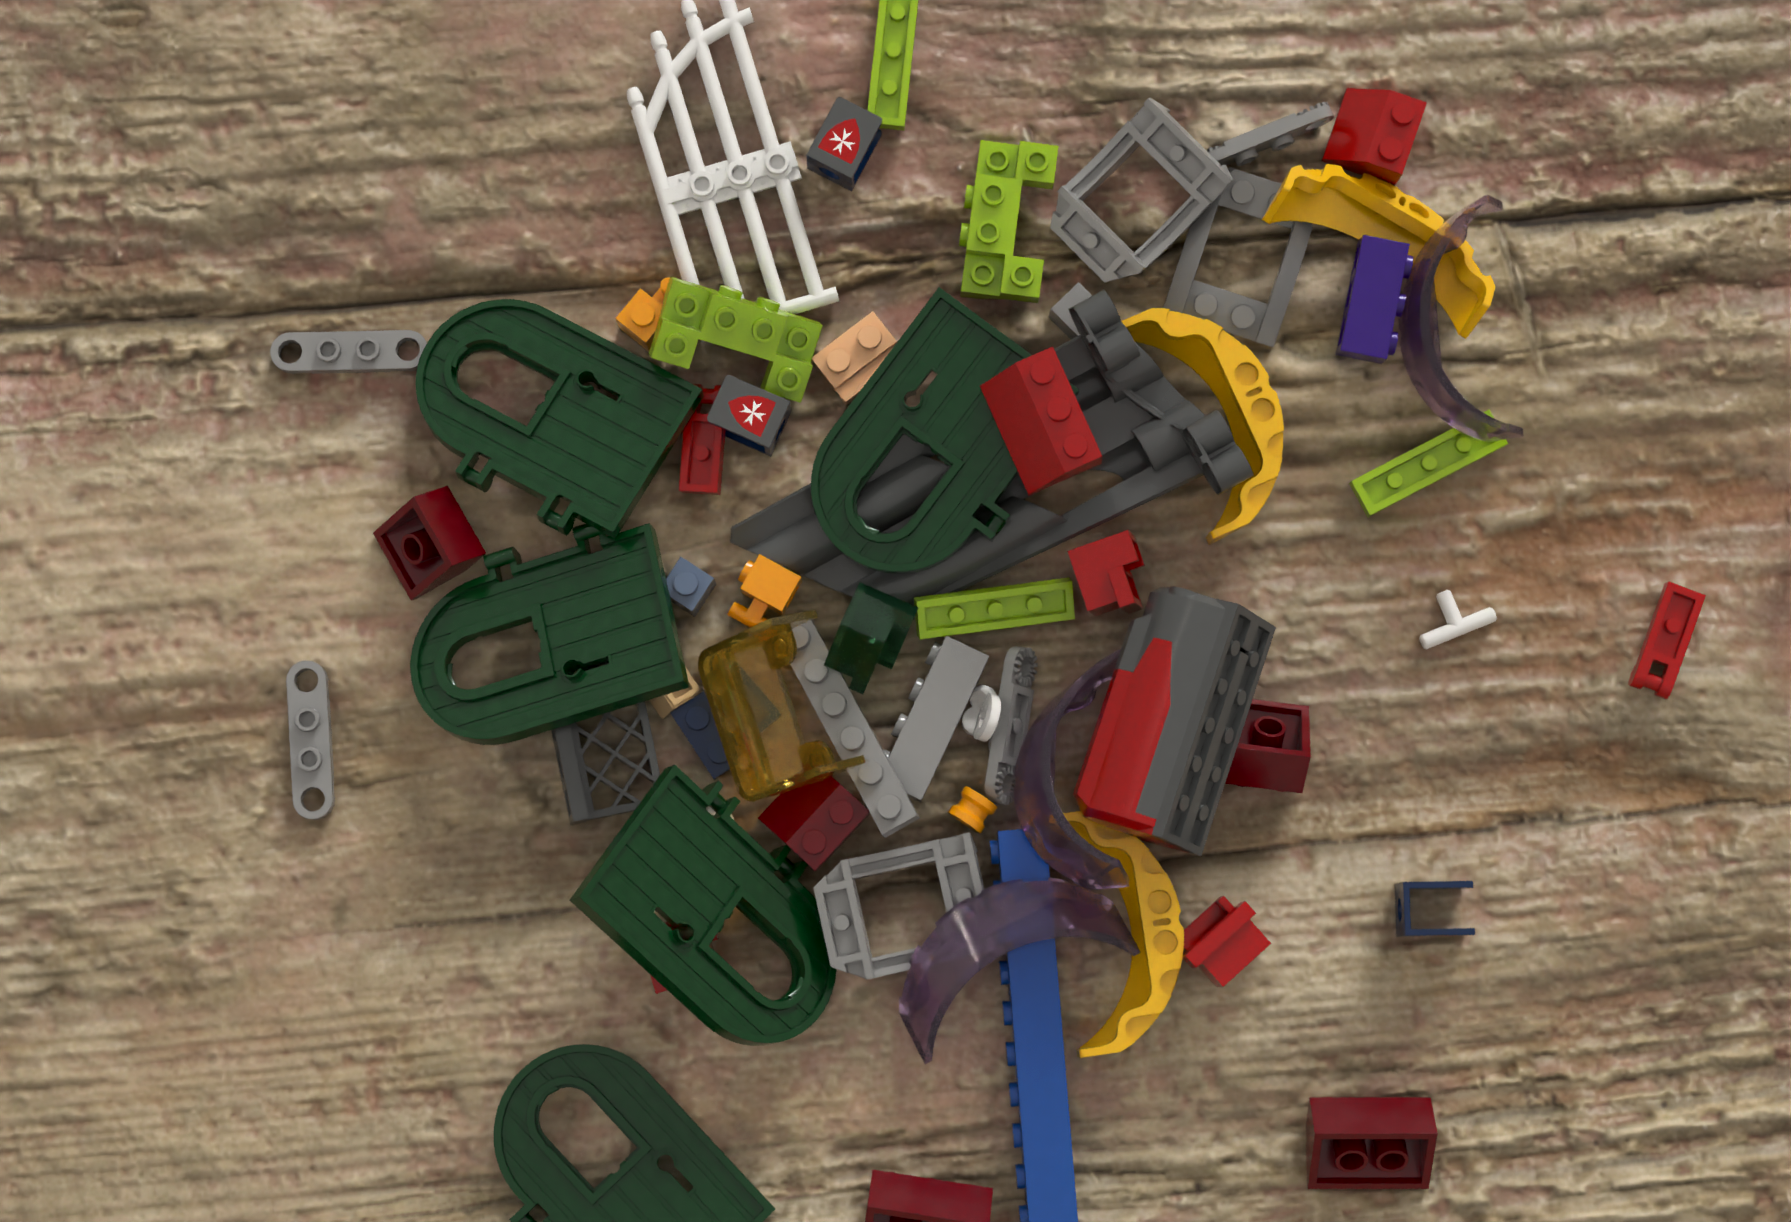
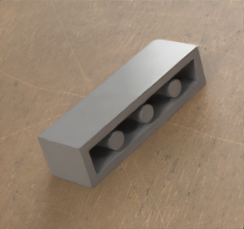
(935, 713)

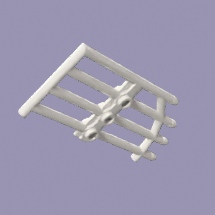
(730, 179)

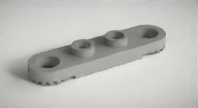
(1276, 135)
(347, 351)
(1013, 724)
(310, 740)

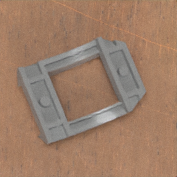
(1177, 154)
(1230, 310)
(841, 907)

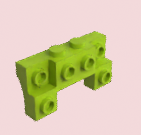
(994, 205)
(741, 325)

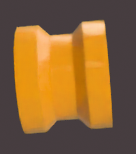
(972, 809)

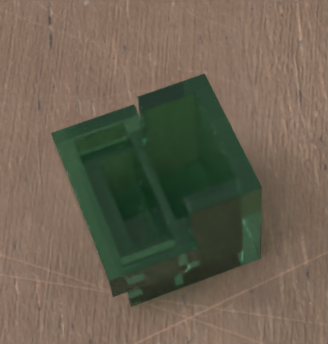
(869, 635)

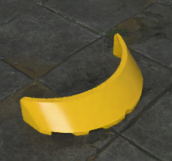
(1385, 212)
(1242, 391)
(1155, 929)

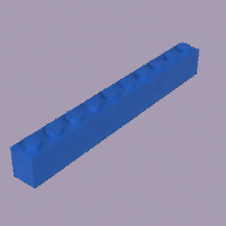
(1036, 1054)

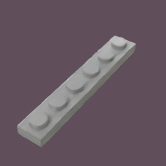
(851, 733)

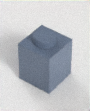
(689, 586)

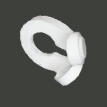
(983, 715)

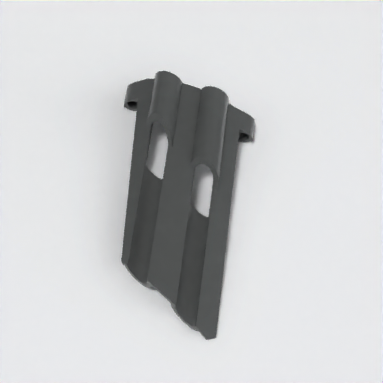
(1139, 426)

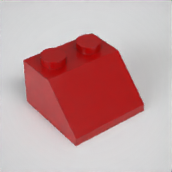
(1374, 132)

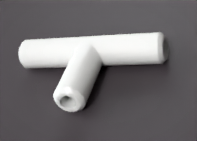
(1455, 624)

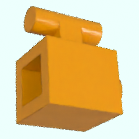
(642, 315)
(768, 587)

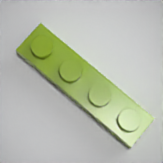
(892, 62)
(1420, 468)
(994, 608)

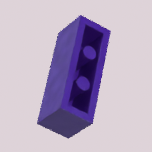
(1374, 299)

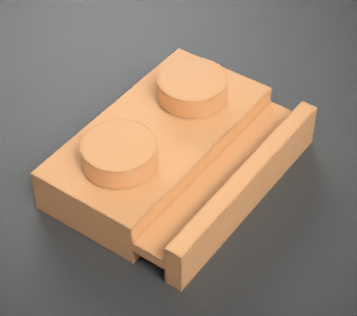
(854, 356)

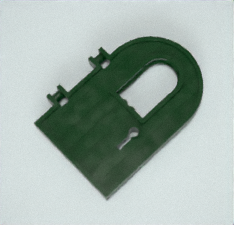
(948, 419)
(579, 440)
(584, 613)
(694, 875)
(652, 1123)

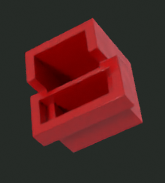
(1106, 575)
(1223, 941)

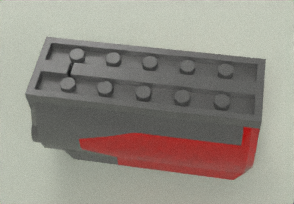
(1173, 718)

